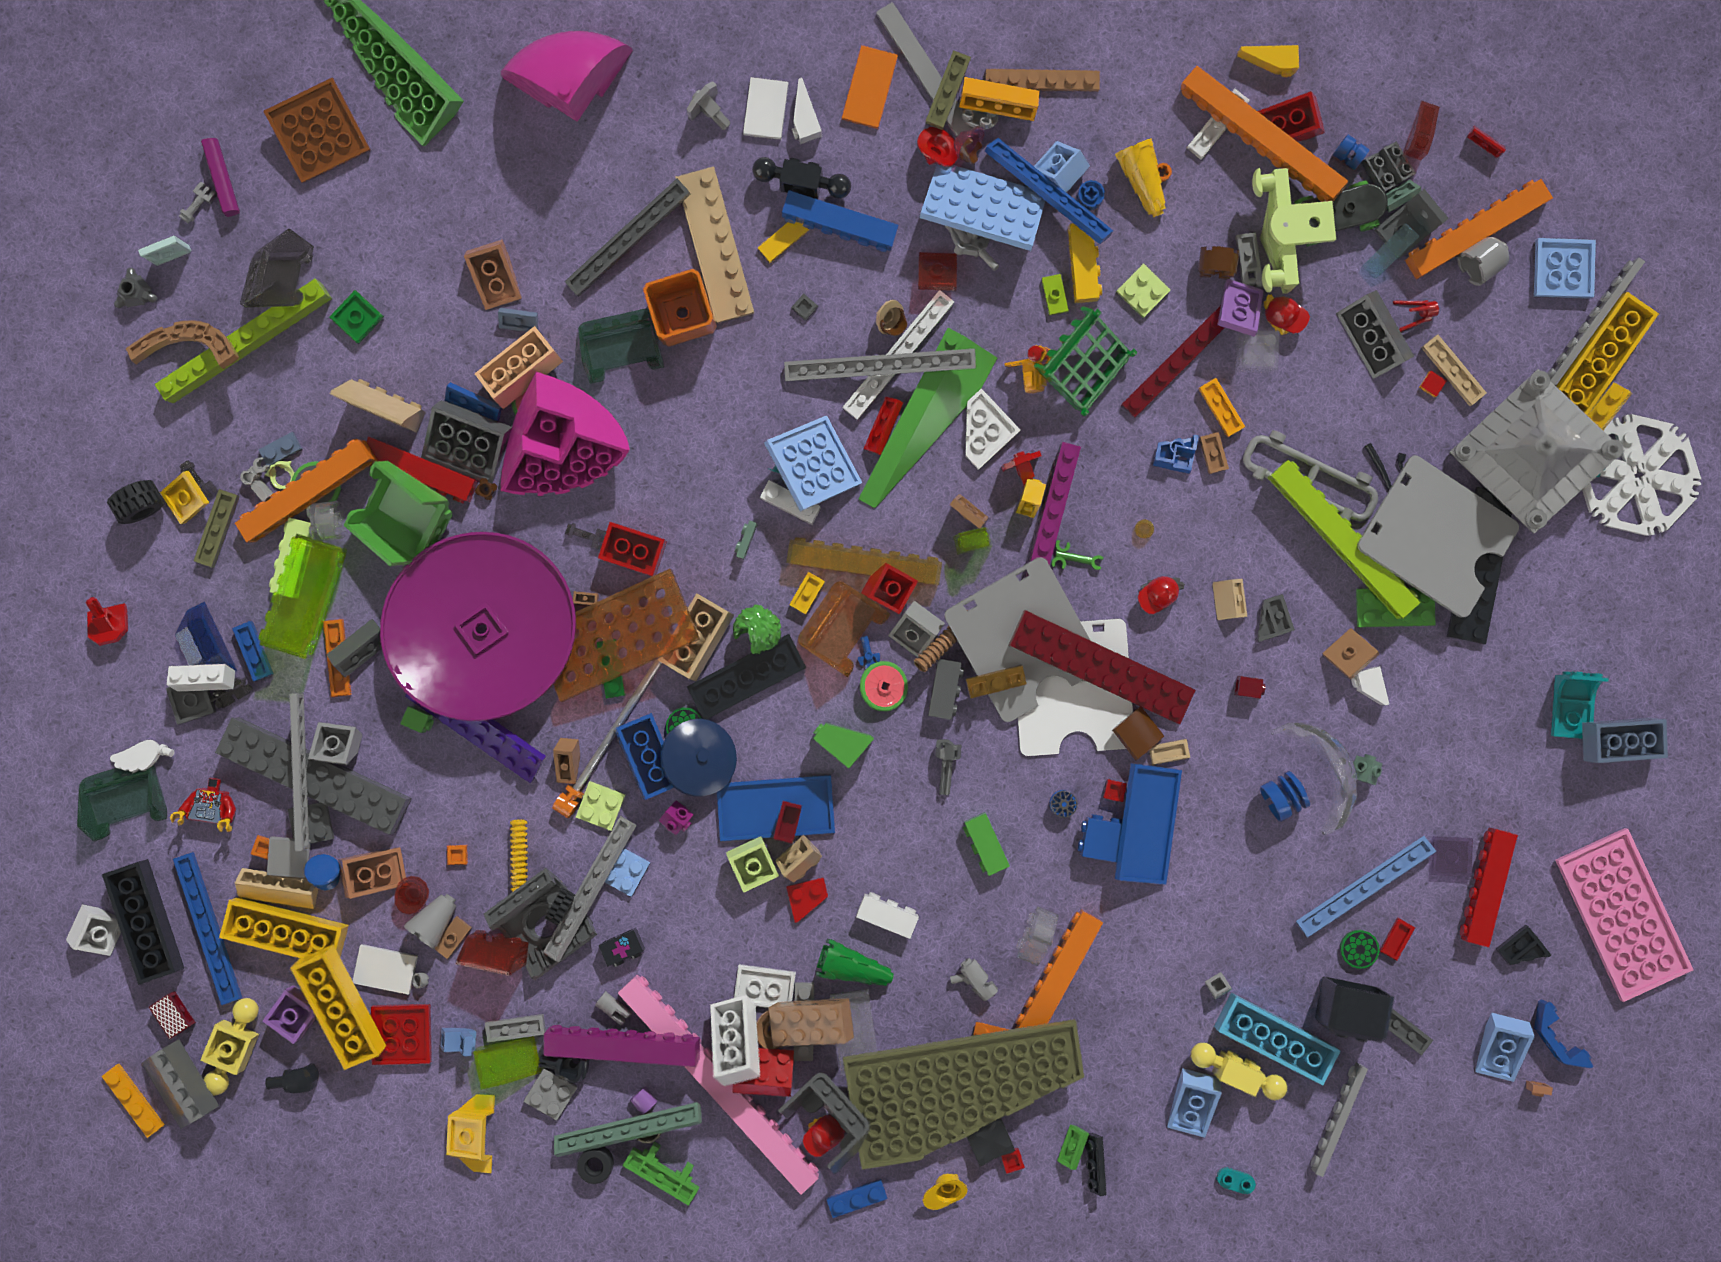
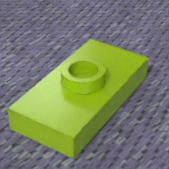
(1055, 294)

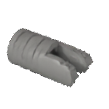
(613, 1008)

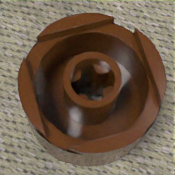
(1218, 261)

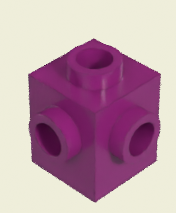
(676, 818)

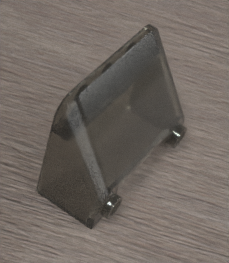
(275, 272)

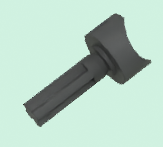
(947, 754)

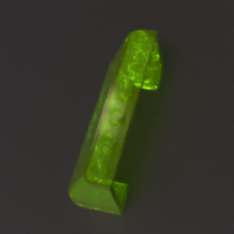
(302, 596)

